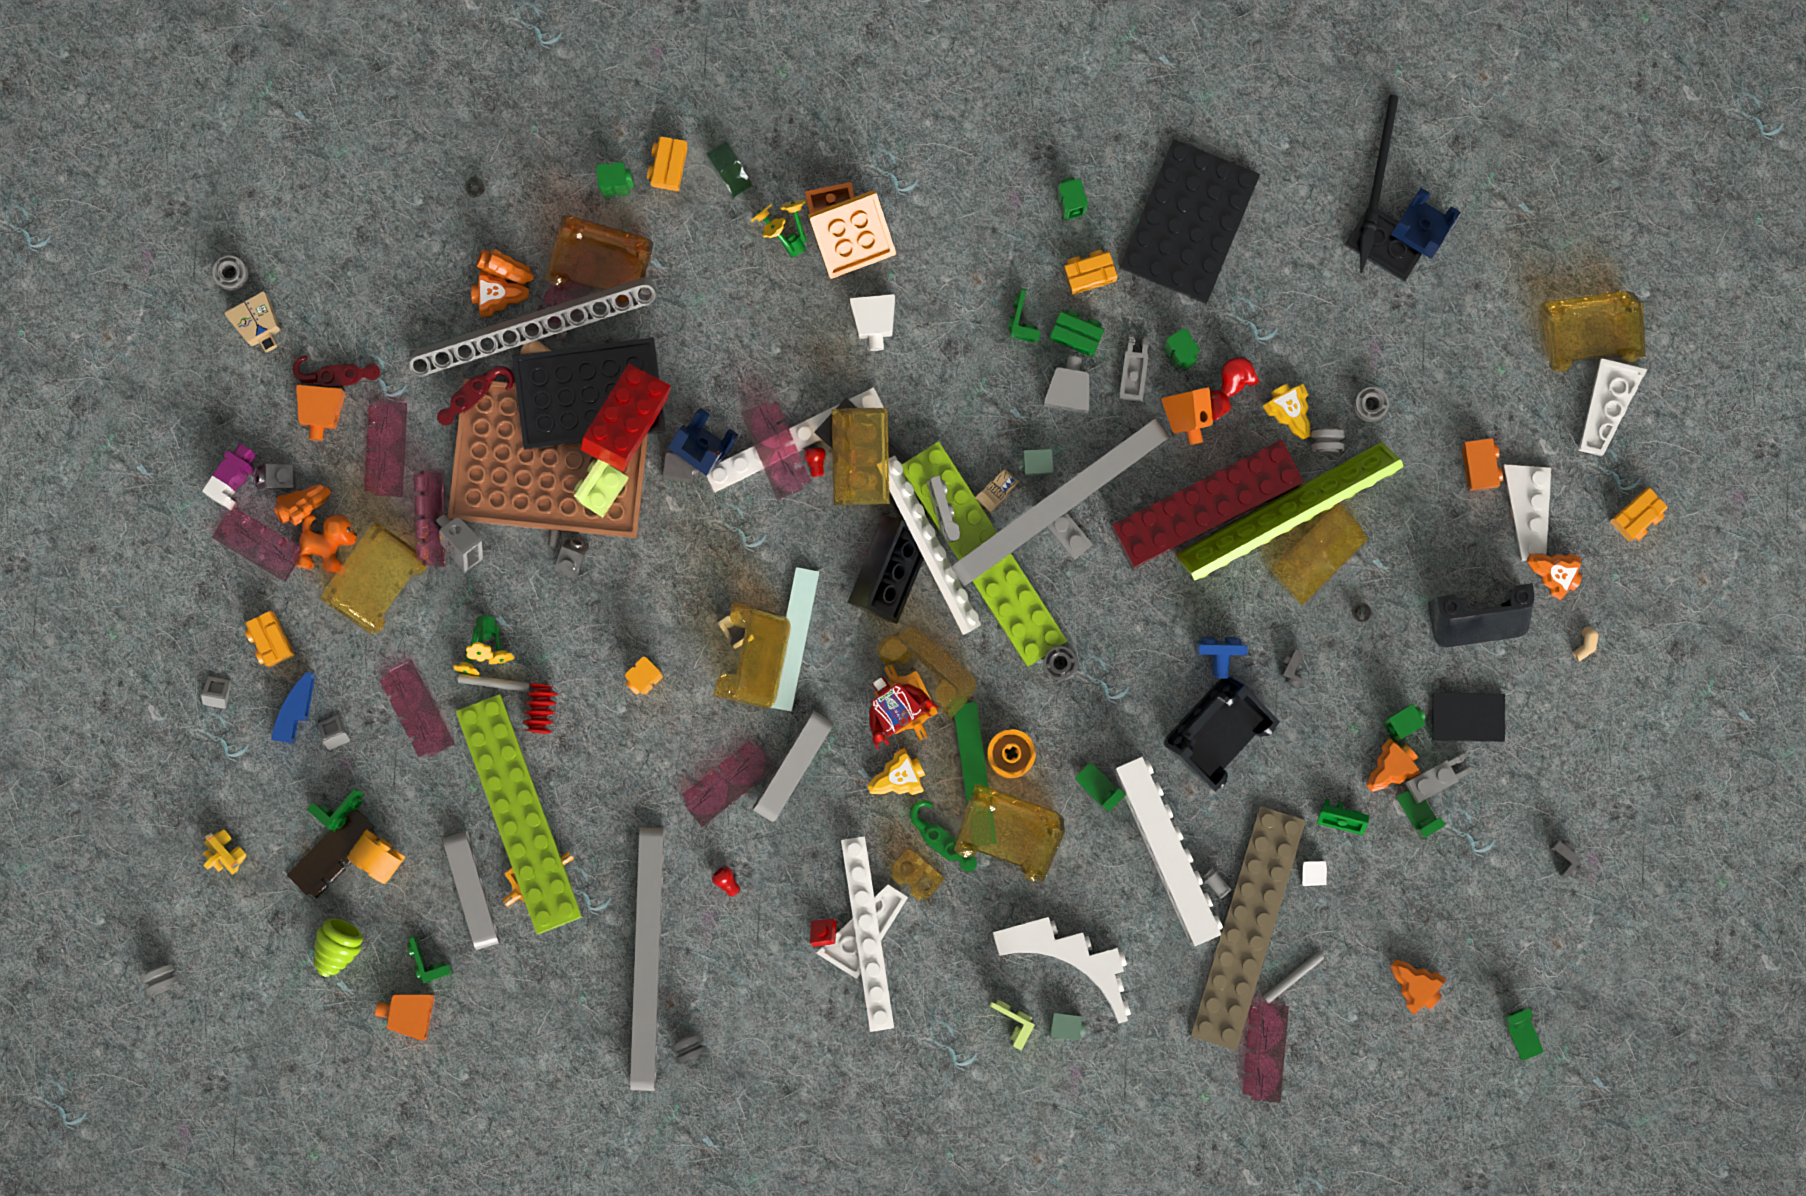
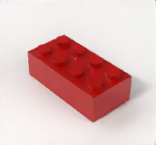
(625, 417)

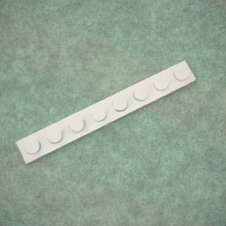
(803, 436)
(931, 549)
(867, 934)

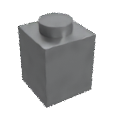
(678, 469)

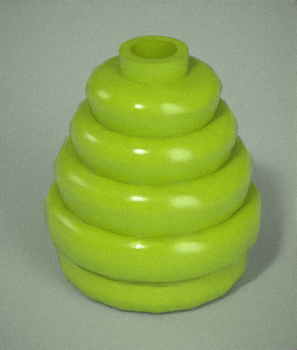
(336, 946)

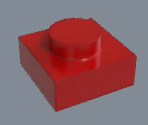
(823, 932)

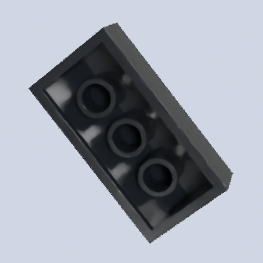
(888, 571)

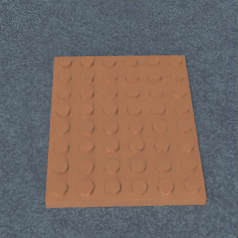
(530, 488)

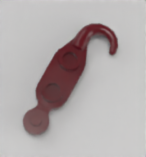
(336, 374)
(472, 393)

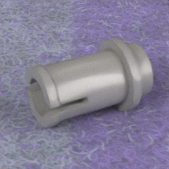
(1216, 882)

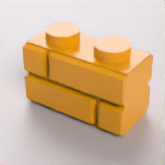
(668, 163)
(1089, 272)
(1639, 514)
(269, 639)
(643, 676)

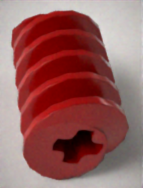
(540, 709)

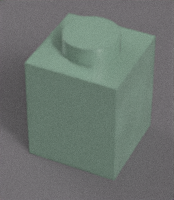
(1036, 463)
(1067, 1026)

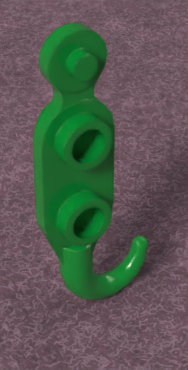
(939, 839)

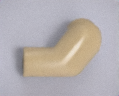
(1590, 643)

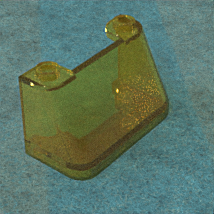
(1593, 328)
(372, 578)
(760, 658)
(956, 682)
(1010, 831)

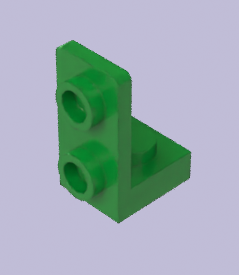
(1027, 331)
(1099, 787)
(1420, 815)
(337, 819)
(437, 970)
(1523, 1033)

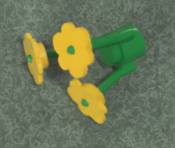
(793, 244)
(483, 630)

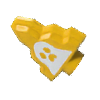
(1290, 408)
(899, 776)

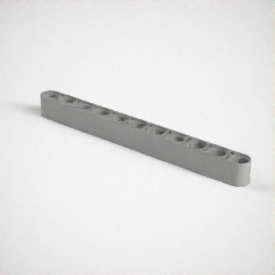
(540, 318)
(1059, 502)
(647, 959)

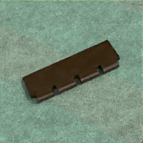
(327, 854)

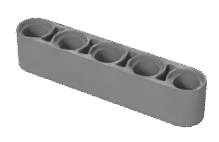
(792, 766)
(471, 890)

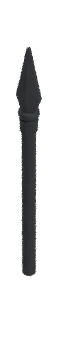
(1370, 221)

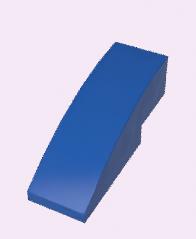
(294, 708)

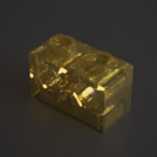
(921, 869)

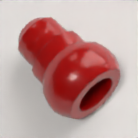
(815, 460)
(724, 879)

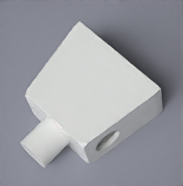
(874, 318)

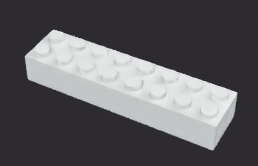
(1167, 852)

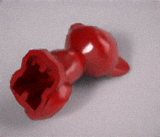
(1235, 375)

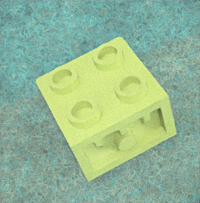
(600, 487)
(1019, 1034)

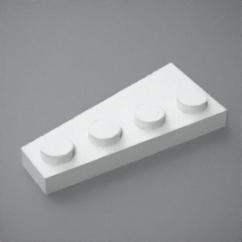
(1610, 397)
(1529, 501)
(845, 951)

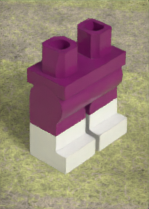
(230, 475)

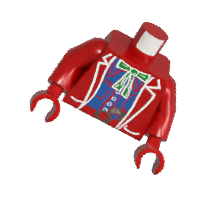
(896, 708)

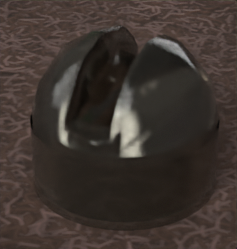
(474, 192)
(1356, 612)

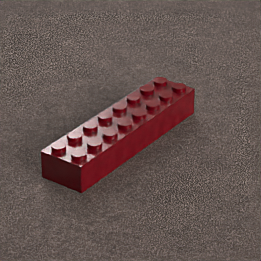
(1207, 504)

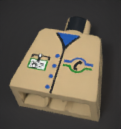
(256, 321)

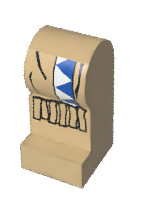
(996, 491)

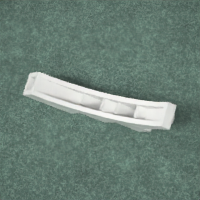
(1099, 967)

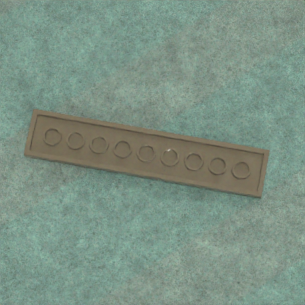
(1248, 928)

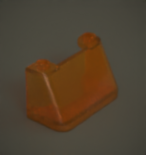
(597, 255)

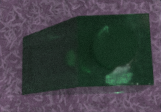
(729, 169)

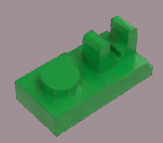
(1341, 819)

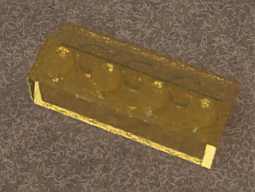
(860, 456)
(1319, 554)

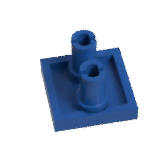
(1221, 652)

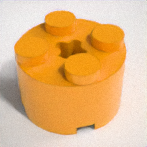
(998, 758)
(375, 856)

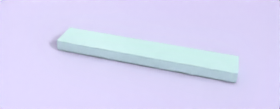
(799, 615)

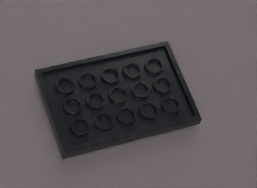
(1190, 221)
(567, 387)

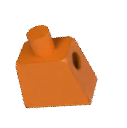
(319, 408)
(1189, 413)
(408, 1014)

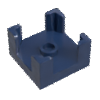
(1424, 226)
(699, 445)

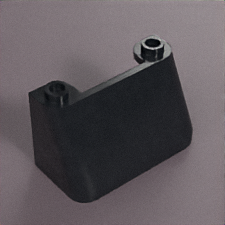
(1457, 628)
(1219, 730)

